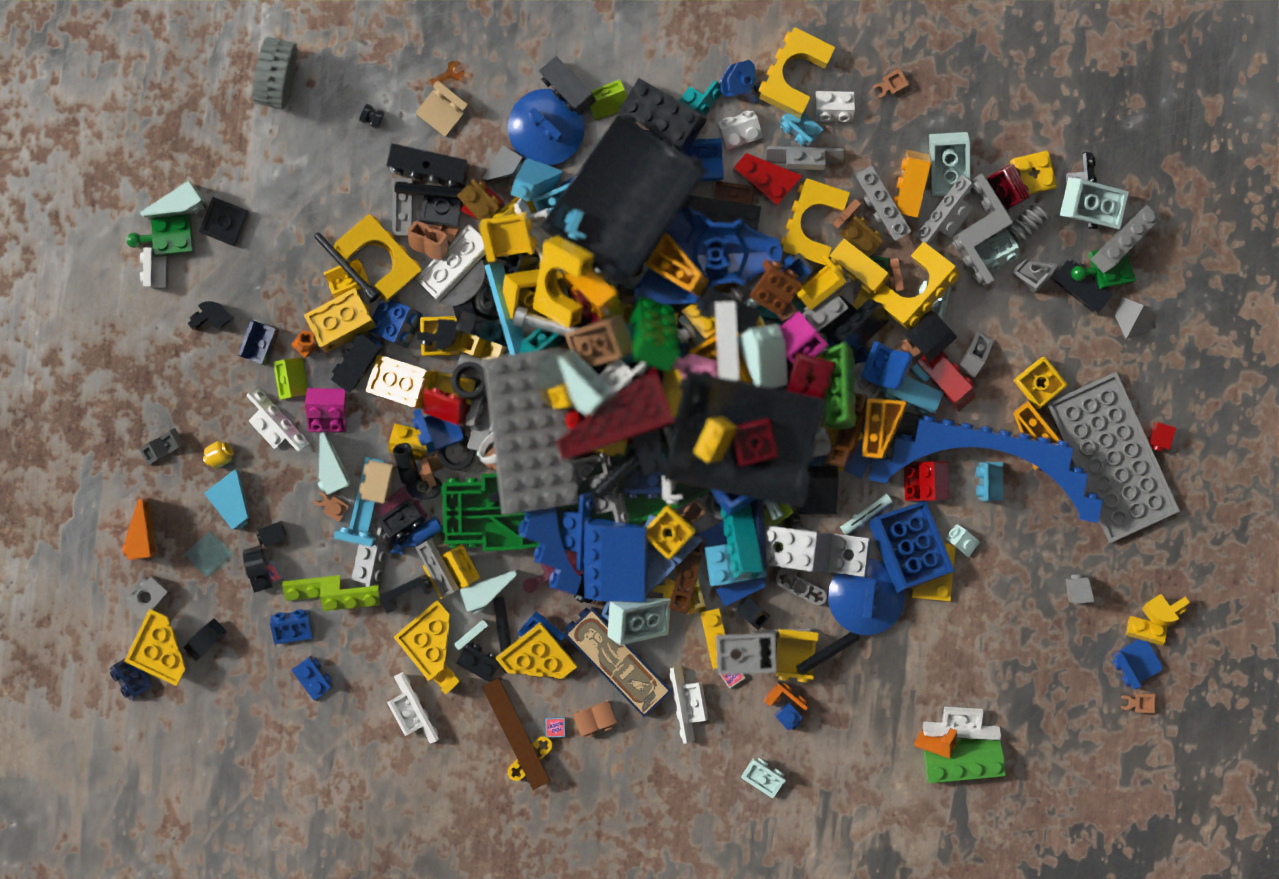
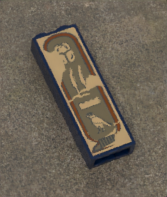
(617, 662)

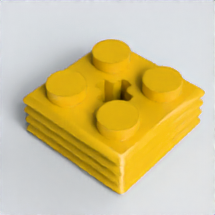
(1042, 164)
(430, 325)
(1052, 383)
(681, 532)

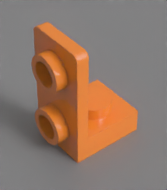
(774, 696)
(939, 745)

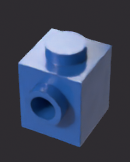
(788, 716)

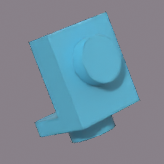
(573, 219)

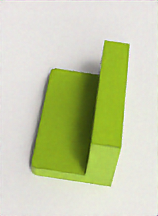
(608, 99)
(290, 378)

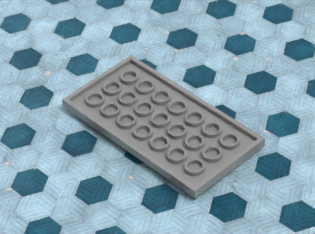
(526, 436)
(1115, 455)

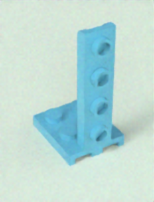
(361, 518)

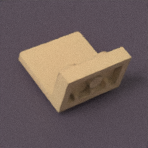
(442, 109)

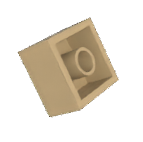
(378, 481)

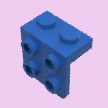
(710, 153)
(395, 322)
(886, 366)
(436, 432)
(1136, 663)

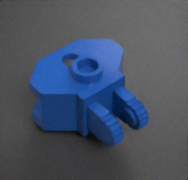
(740, 81)

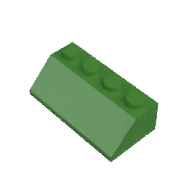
(840, 394)
(968, 761)

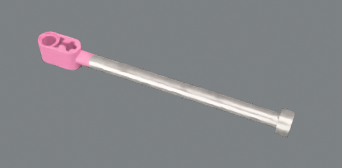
(689, 363)

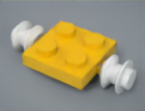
(704, 326)

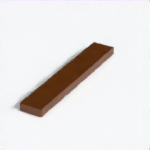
(516, 733)

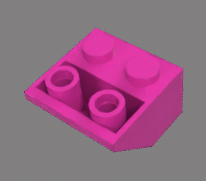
(801, 337)
(326, 410)

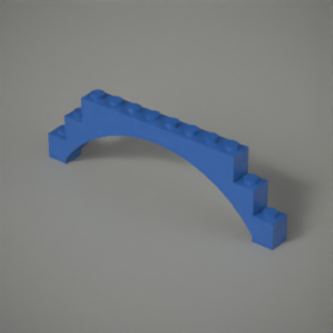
(1049, 456)
(542, 528)

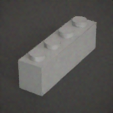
(1125, 239)

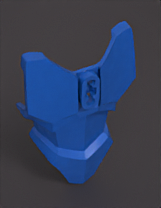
(718, 250)

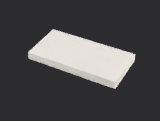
(461, 257)

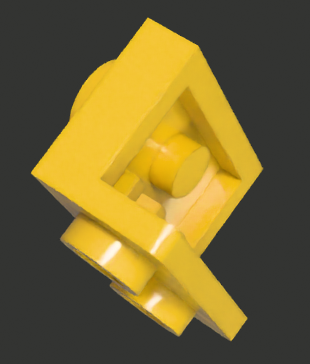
(341, 282)
(408, 435)

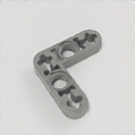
(793, 573)

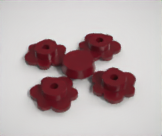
(583, 301)

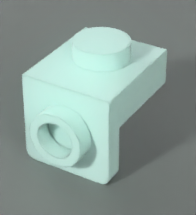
(962, 540)

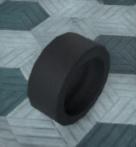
(455, 380)
(456, 466)

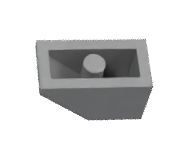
(504, 165)
(976, 354)
(1079, 589)

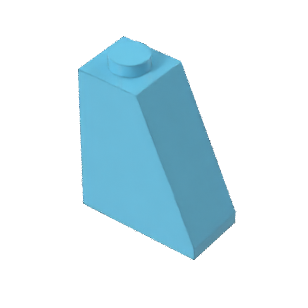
(535, 180)
(230, 500)

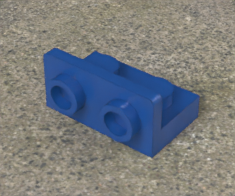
(291, 626)
(312, 677)

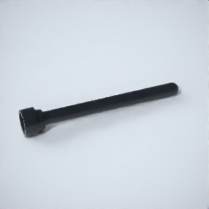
(371, 293)

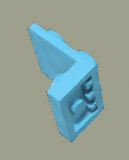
(803, 129)
(990, 481)

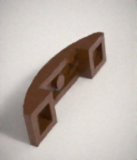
(847, 439)
(686, 579)

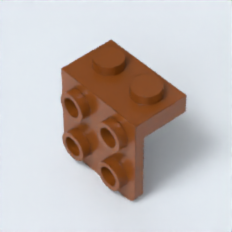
(776, 287)

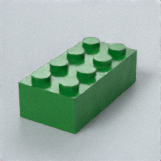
(654, 333)

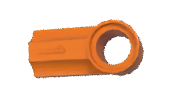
(304, 343)

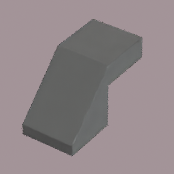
(161, 446)

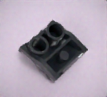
(931, 335)

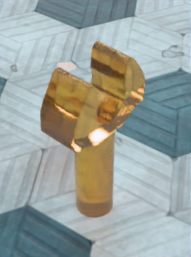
(449, 73)

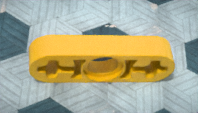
(543, 751)

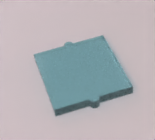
(207, 553)

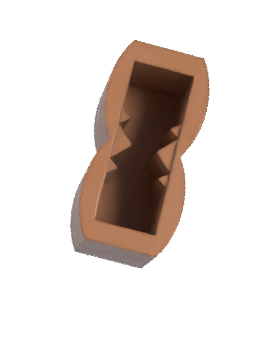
(427, 240)
(693, 511)
(595, 718)

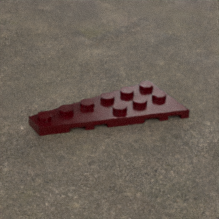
(626, 415)

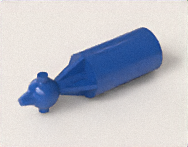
(416, 537)

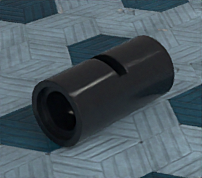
(406, 463)

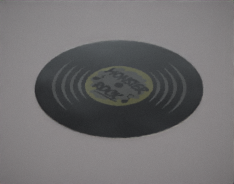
(421, 490)

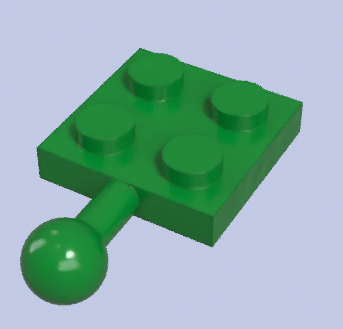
(169, 236)
(1118, 275)

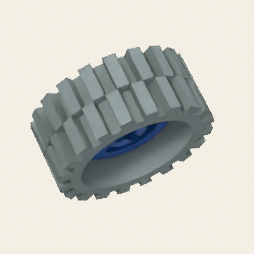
(274, 73)

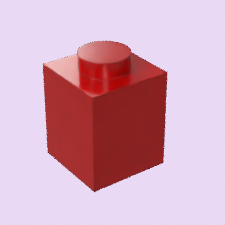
(1161, 436)

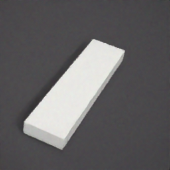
(727, 340)

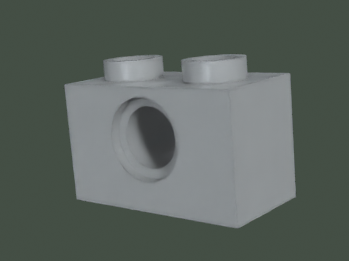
(157, 591)

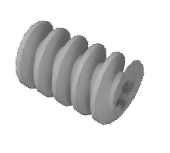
(1027, 222)

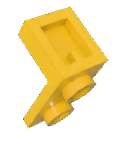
(560, 396)
(447, 679)

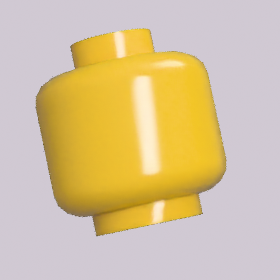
(218, 454)

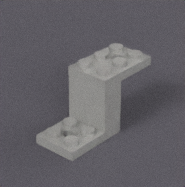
(981, 230)
(817, 551)
(756, 648)

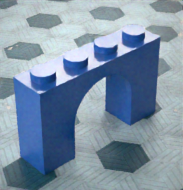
(733, 591)

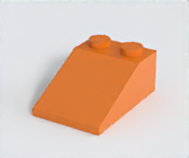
(140, 534)

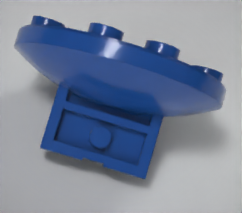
(544, 128)
(865, 603)

